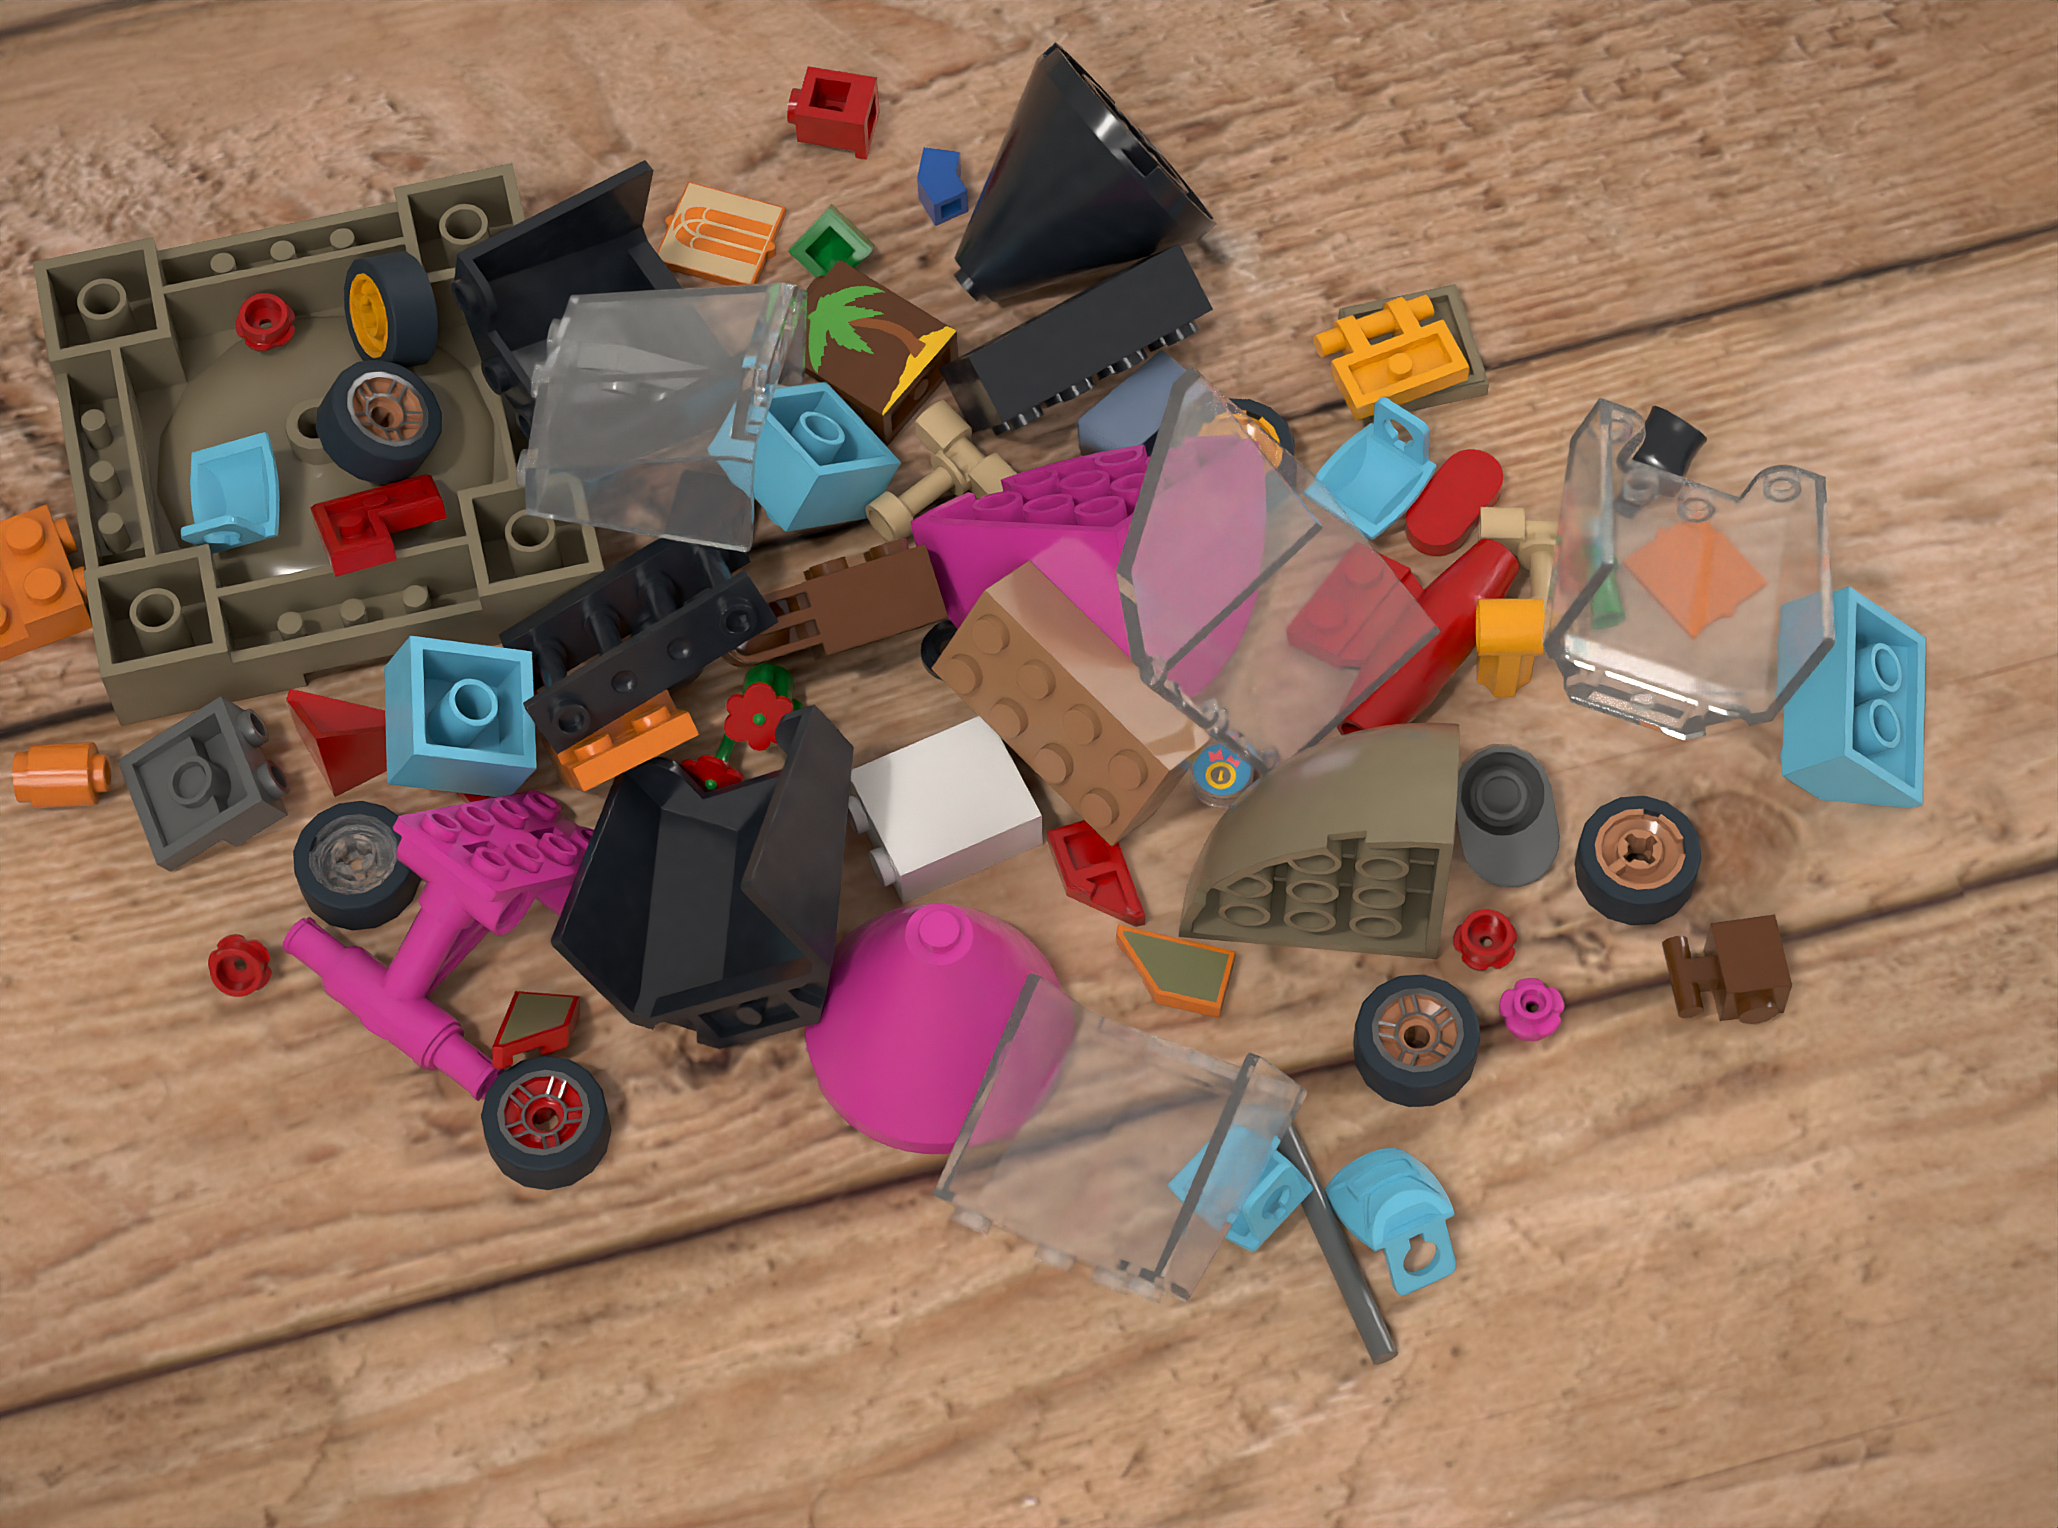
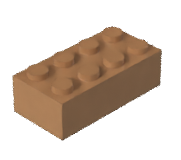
(1069, 702)

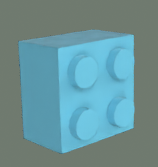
(818, 460)
(459, 717)

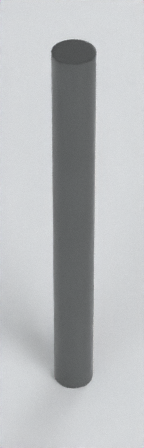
(1339, 1255)

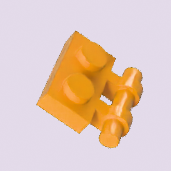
(1399, 368)

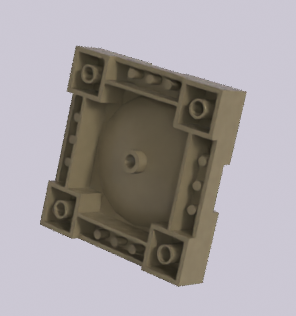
(158, 372)

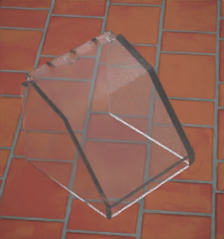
(1254, 586)

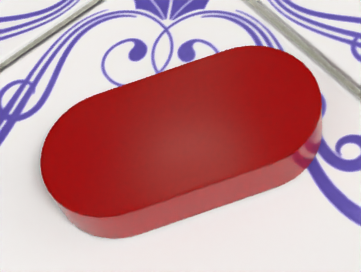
(1452, 502)

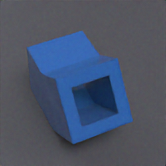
(940, 185)

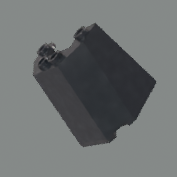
(528, 272)
(718, 898)

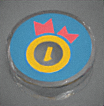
(1219, 776)

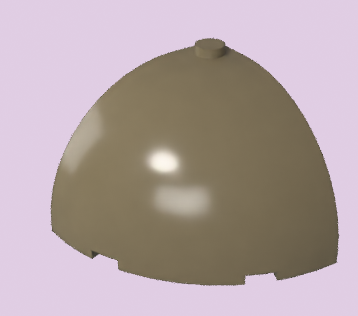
(1336, 848)

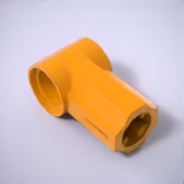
(1507, 643)

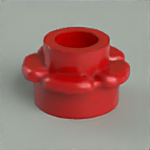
(260, 310)
(1490, 925)
(236, 980)

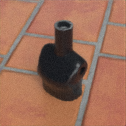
(1669, 442)

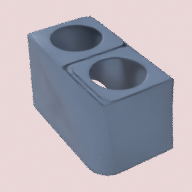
(1131, 410)

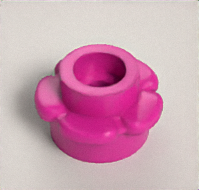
(1530, 1025)

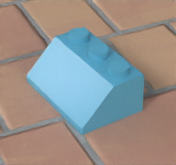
(1860, 713)

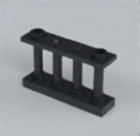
(609, 609)

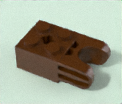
(849, 606)

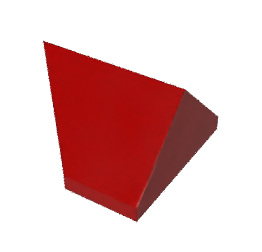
(341, 738)

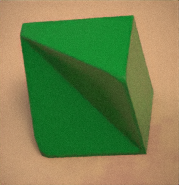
(828, 241)

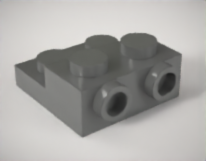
(204, 783)

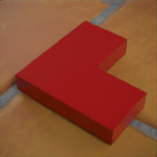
(359, 525)

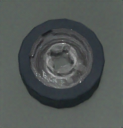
(331, 886)

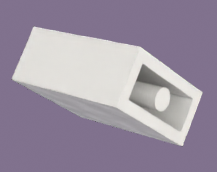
(943, 809)

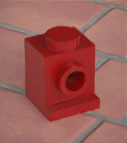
(835, 110)

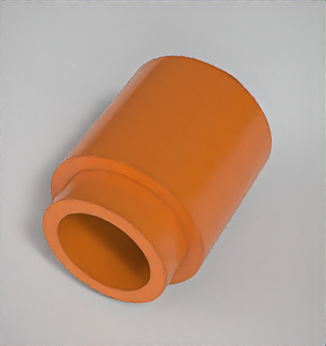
(61, 775)

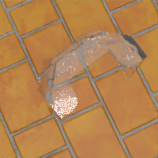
(660, 408)
(1680, 595)
(1113, 1145)

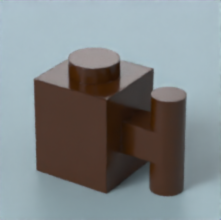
(1740, 965)

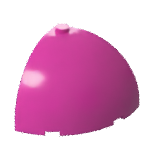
(1059, 517)

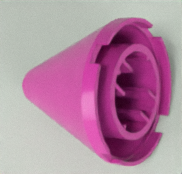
(917, 1020)

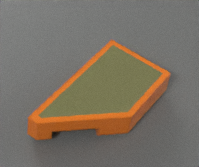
(1179, 970)

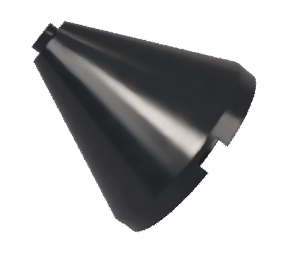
(1071, 191)

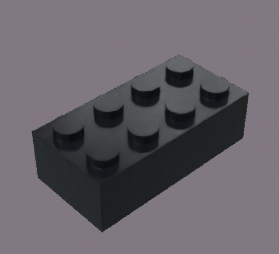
(1085, 335)

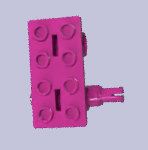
(481, 876)

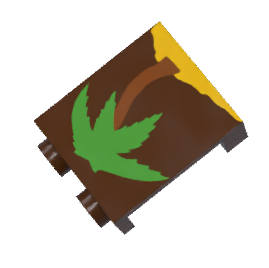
(874, 347)

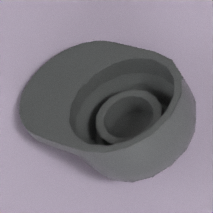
(1506, 815)

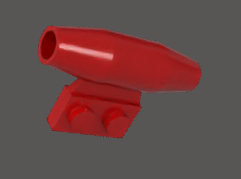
(1451, 602)

